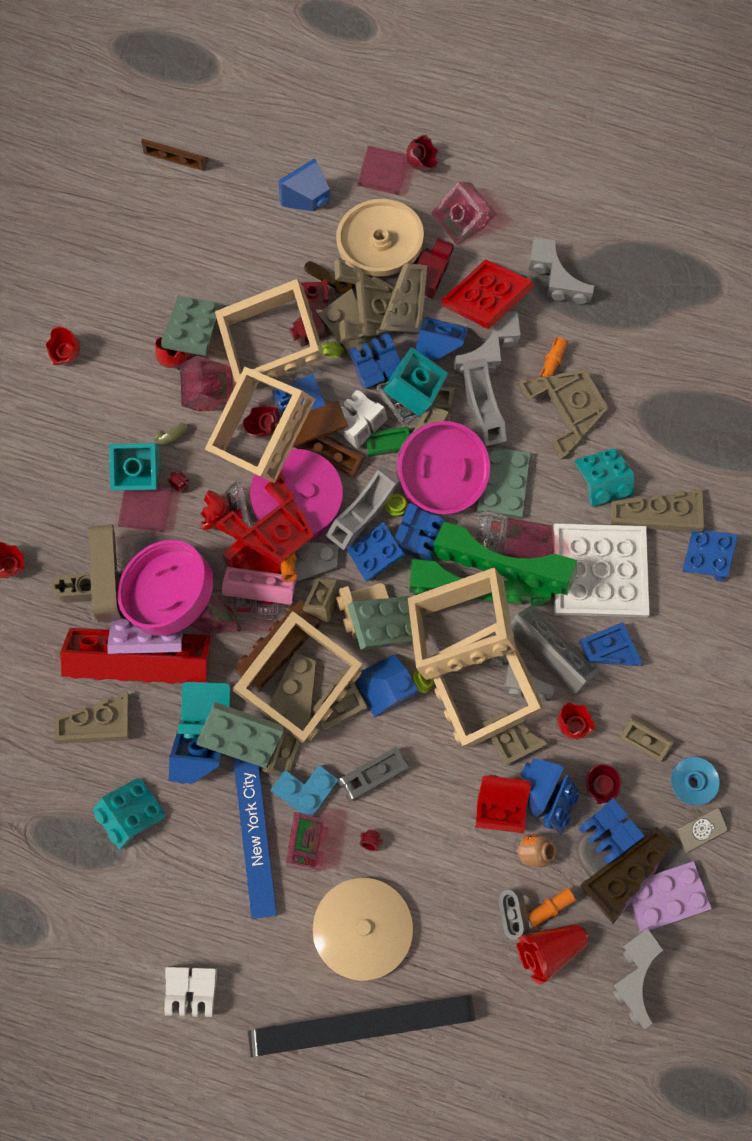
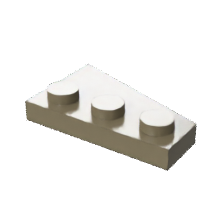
(343, 308)
(96, 723)

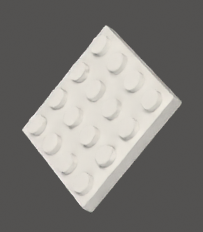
(609, 570)

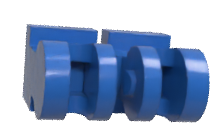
(373, 371)
(416, 522)
(610, 819)

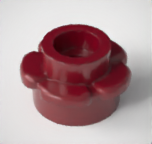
(179, 481)
(370, 840)

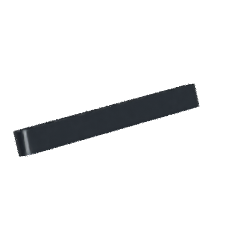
(360, 1025)

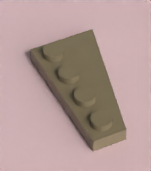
(668, 512)

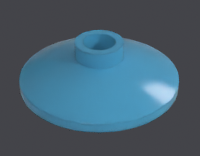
(703, 773)

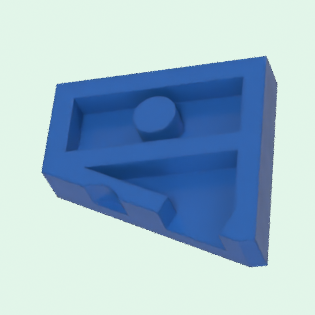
(611, 647)

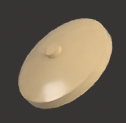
(380, 237)
(362, 929)

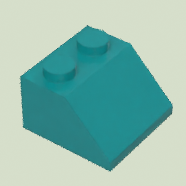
(415, 382)
(134, 466)

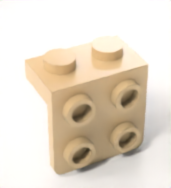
(345, 597)

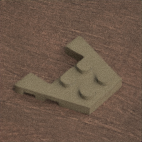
(372, 300)
(575, 400)

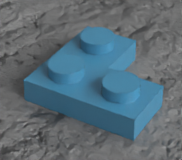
(308, 796)

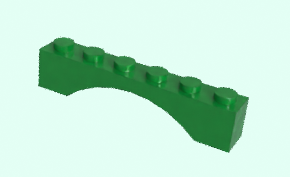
(547, 572)
(430, 575)

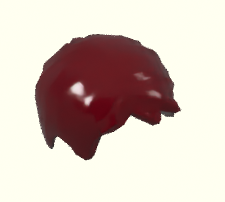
(421, 153)
(261, 421)
(603, 782)

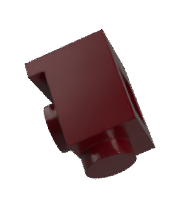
(316, 294)
(298, 330)

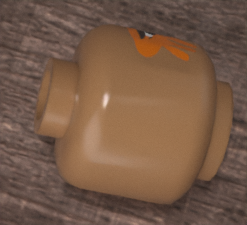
(536, 850)

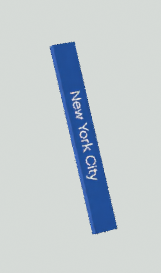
(254, 839)

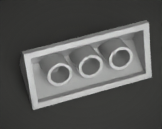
(553, 649)

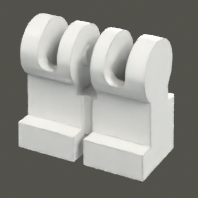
(366, 417)
(180, 982)

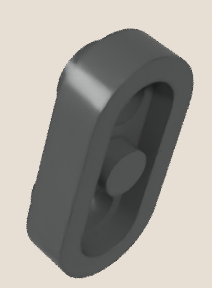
(513, 915)

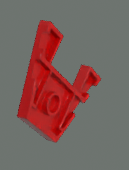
(277, 533)

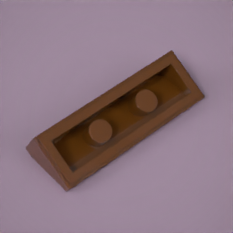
(174, 155)
(321, 423)
(338, 454)

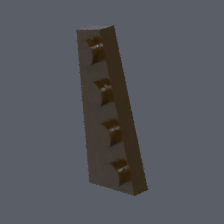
(624, 877)

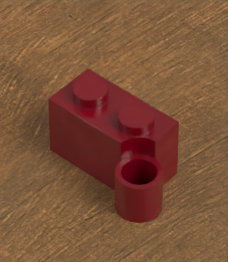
(437, 264)

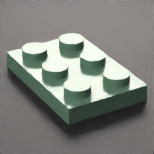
(191, 326)
(506, 483)
(381, 622)
(240, 735)

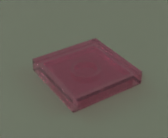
(383, 170)
(145, 509)

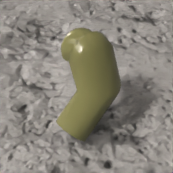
(172, 435)

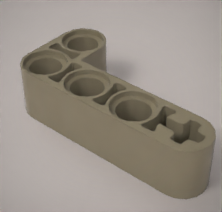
(104, 573)
(72, 581)

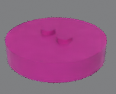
(443, 467)
(314, 486)
(165, 587)

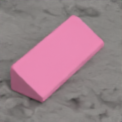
(257, 586)

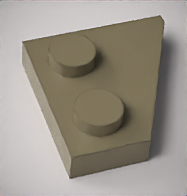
(349, 705)
(514, 742)

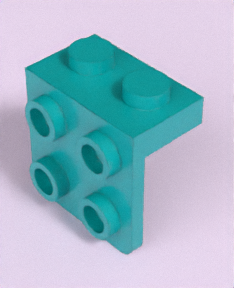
(606, 476)
(197, 702)
(127, 812)

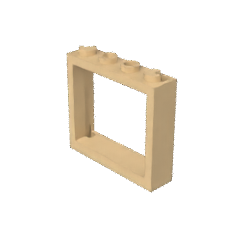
(262, 303)
(283, 436)
(450, 595)
(525, 682)
(325, 710)

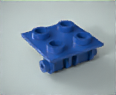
(308, 385)
(375, 552)
(710, 554)
(566, 796)

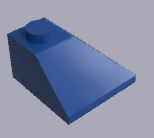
(304, 188)
(439, 338)
(386, 685)
(190, 761)
(543, 780)

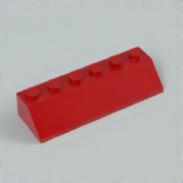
(87, 656)

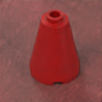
(550, 950)

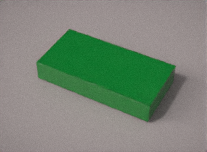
(386, 441)

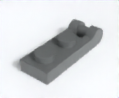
(373, 773)

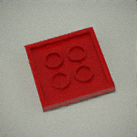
(487, 293)

